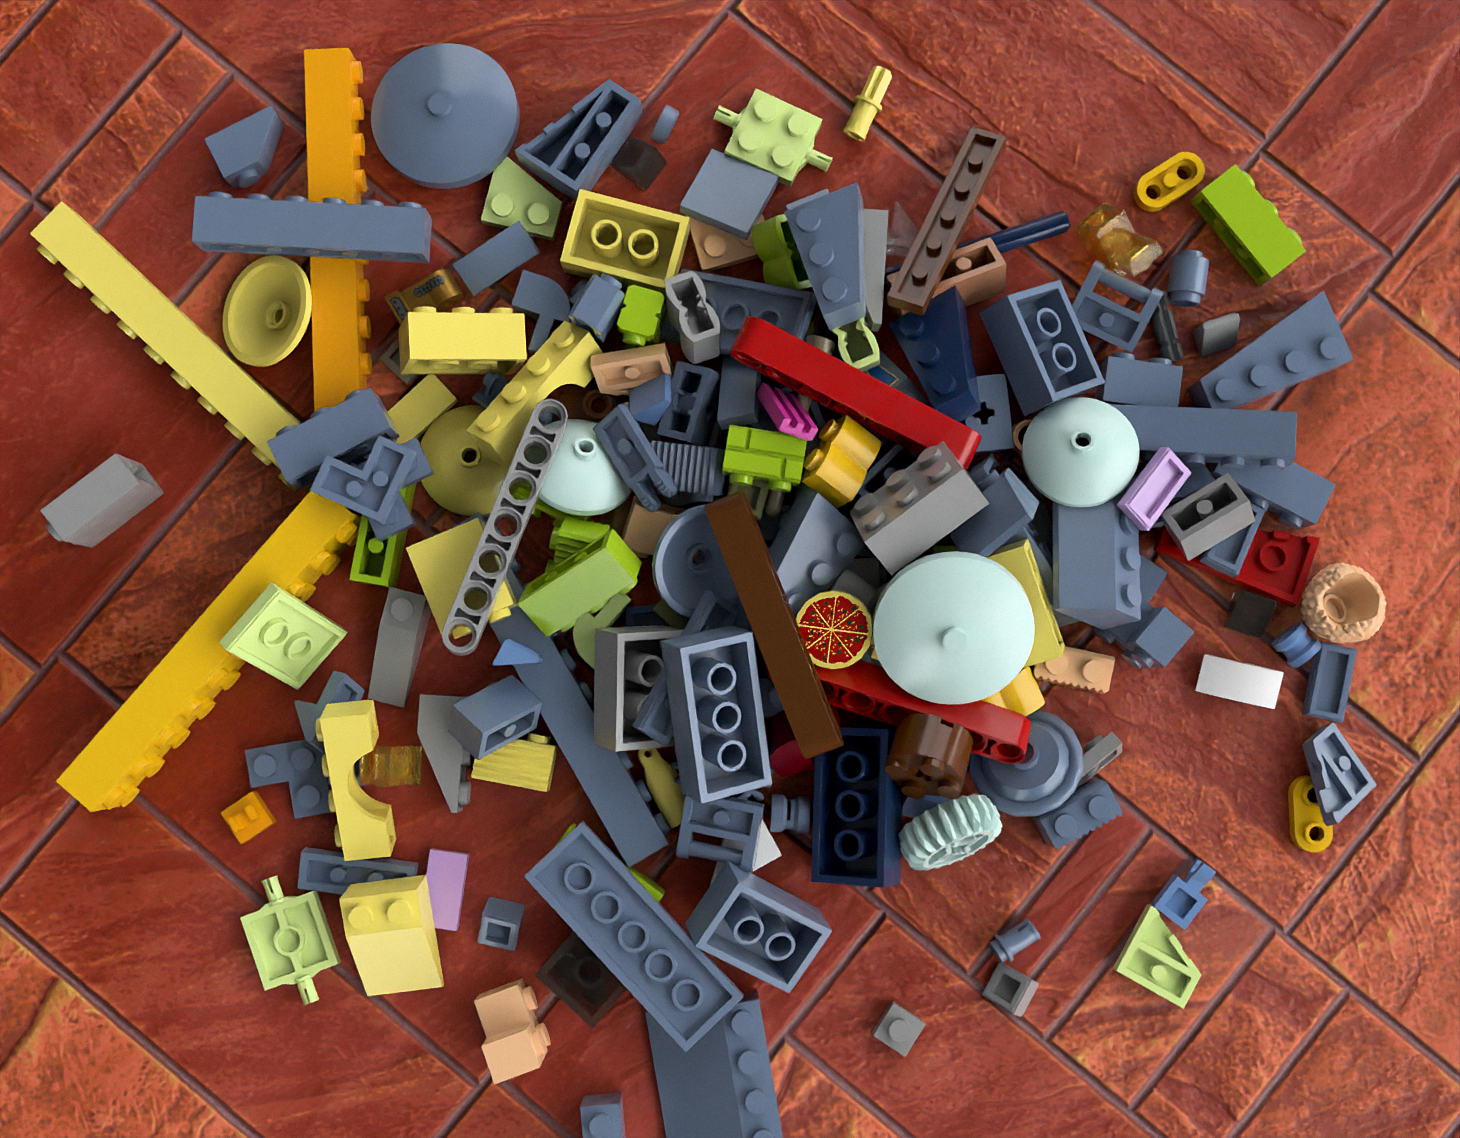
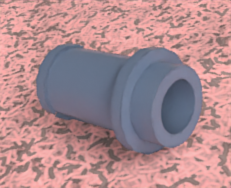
(1014, 940)

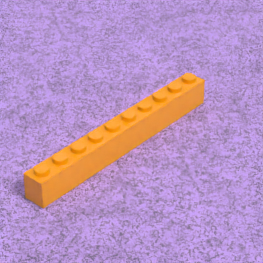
(335, 172)

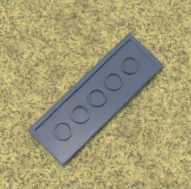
(634, 936)

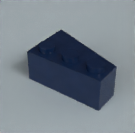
(941, 354)

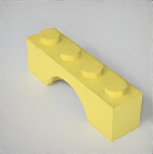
(559, 361)
(364, 824)

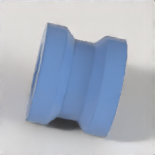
(1296, 645)

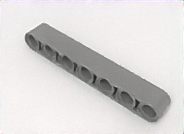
(505, 507)

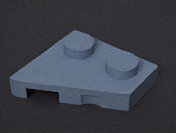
(1335, 773)

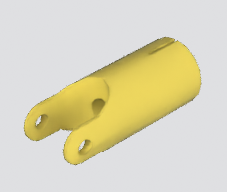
(662, 786)

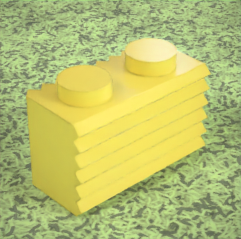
(520, 763)

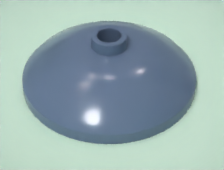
(683, 580)

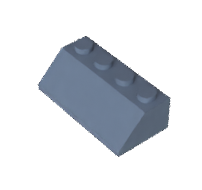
(1096, 564)

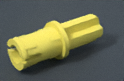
(868, 103)

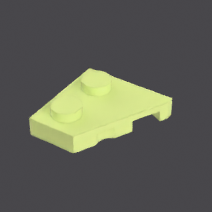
(519, 197)

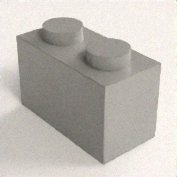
(1208, 516)

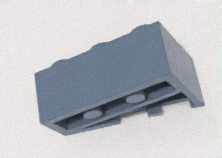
(584, 141)

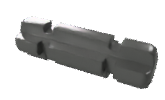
(1166, 331)

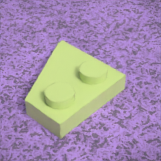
(1157, 960)

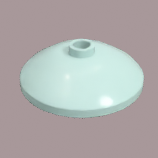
(1077, 473)
(580, 480)

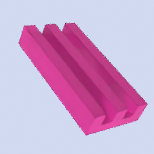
(787, 409)

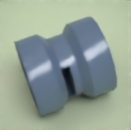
(798, 814)

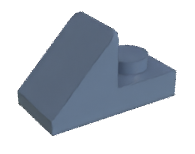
(338, 689)

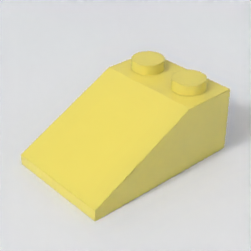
(392, 935)

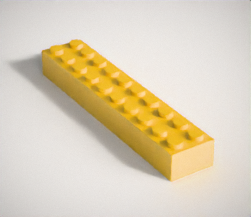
(198, 664)

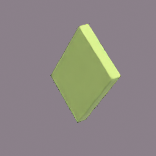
(283, 636)

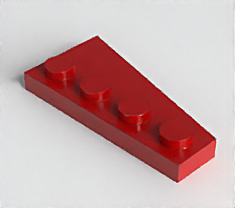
(1273, 566)

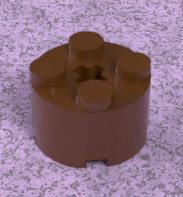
(929, 756)

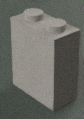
(101, 502)

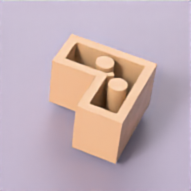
(512, 1031)

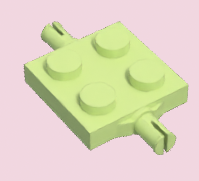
(773, 136)
(290, 940)

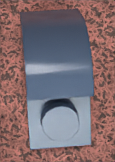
(543, 301)

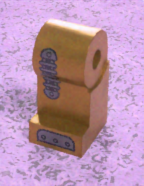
(435, 291)

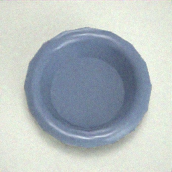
(1042, 779)

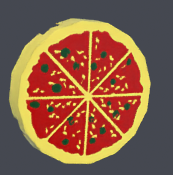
(835, 628)

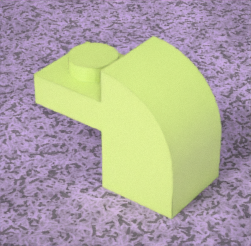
(585, 627)

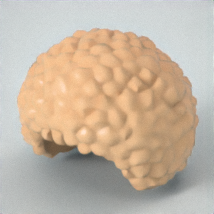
(1343, 604)

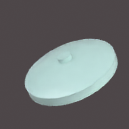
(953, 628)

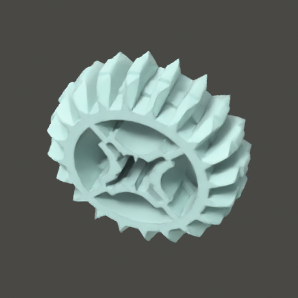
(949, 832)

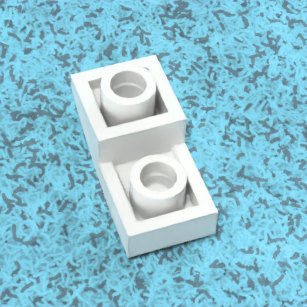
(1239, 681)

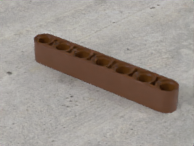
(774, 625)

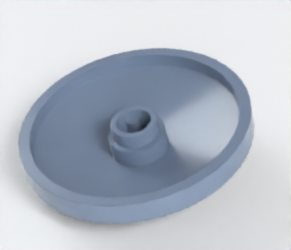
(445, 116)

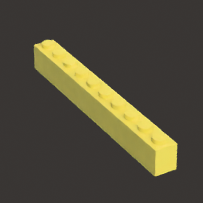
(165, 329)

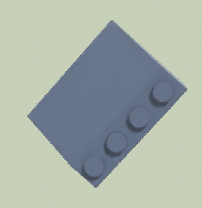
(721, 1082)

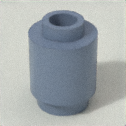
(1187, 278)

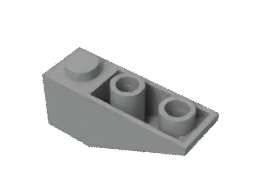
(443, 751)

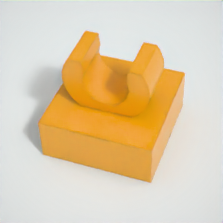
(248, 817)

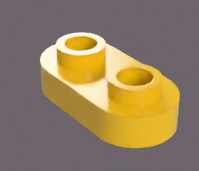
(1167, 183)
(1306, 815)

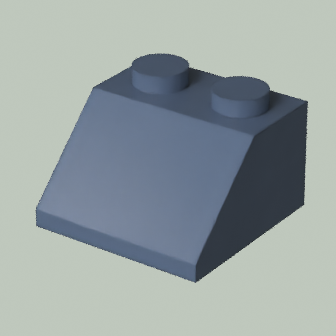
(1008, 511)

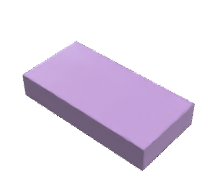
(1154, 488)
(446, 886)

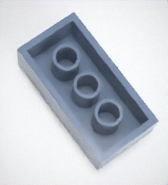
(716, 713)

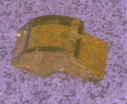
(1114, 242)
(392, 765)

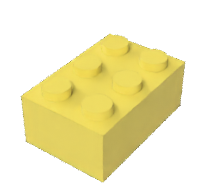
(624, 241)
(462, 341)

